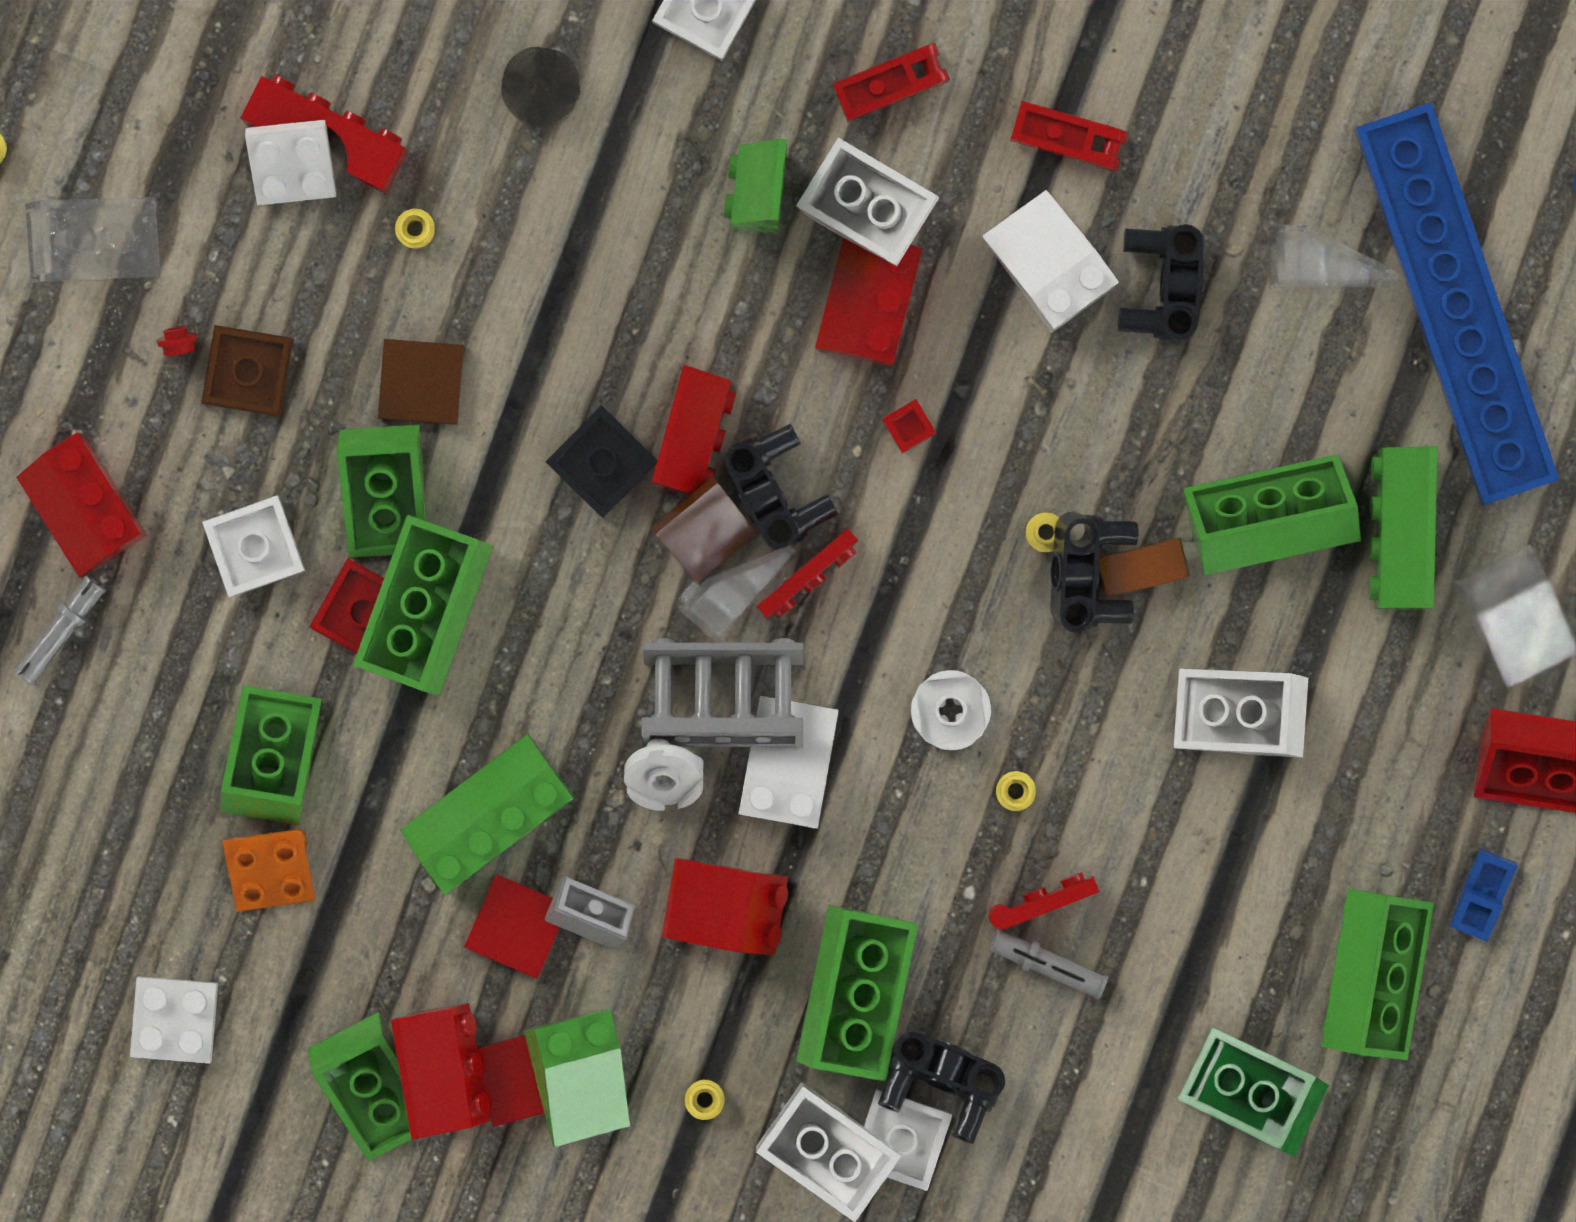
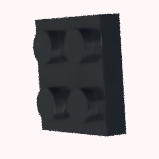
(601, 461)

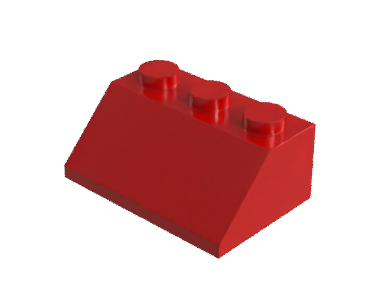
(867, 304)
(693, 431)
(81, 504)
(1527, 761)
(440, 1070)

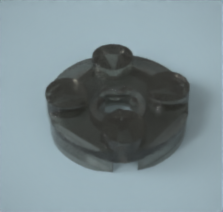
(545, 64)

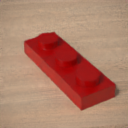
(809, 575)

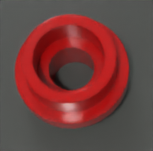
(177, 341)

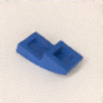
(1483, 894)

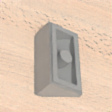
(590, 913)

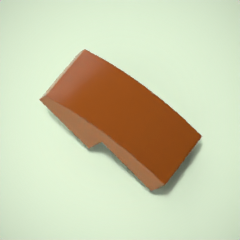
(1143, 566)

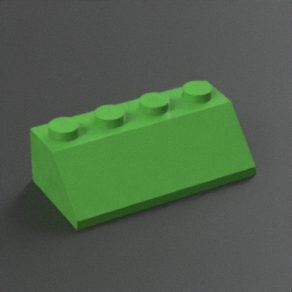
(1272, 514)
(1404, 528)
(423, 605)
(486, 814)
(1377, 975)
(856, 993)

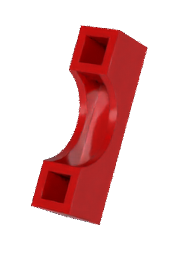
(371, 156)

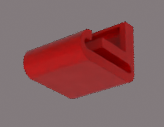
(725, 907)

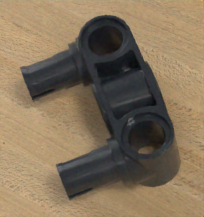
(1179, 282)
(763, 496)
(1076, 571)
(947, 1070)

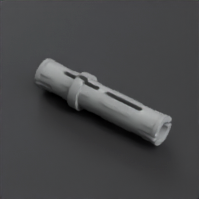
(60, 629)
(1004, 943)

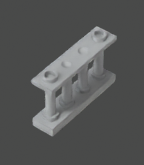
(742, 727)

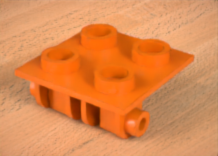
(269, 869)

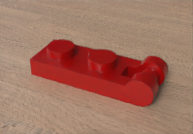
(889, 82)
(1067, 135)
(1040, 902)

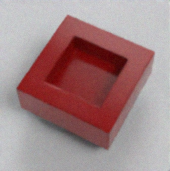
(909, 426)

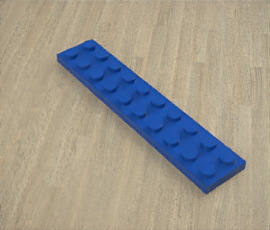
(1456, 304)

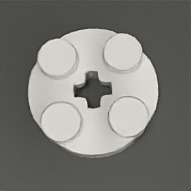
(968, 724)
(658, 759)

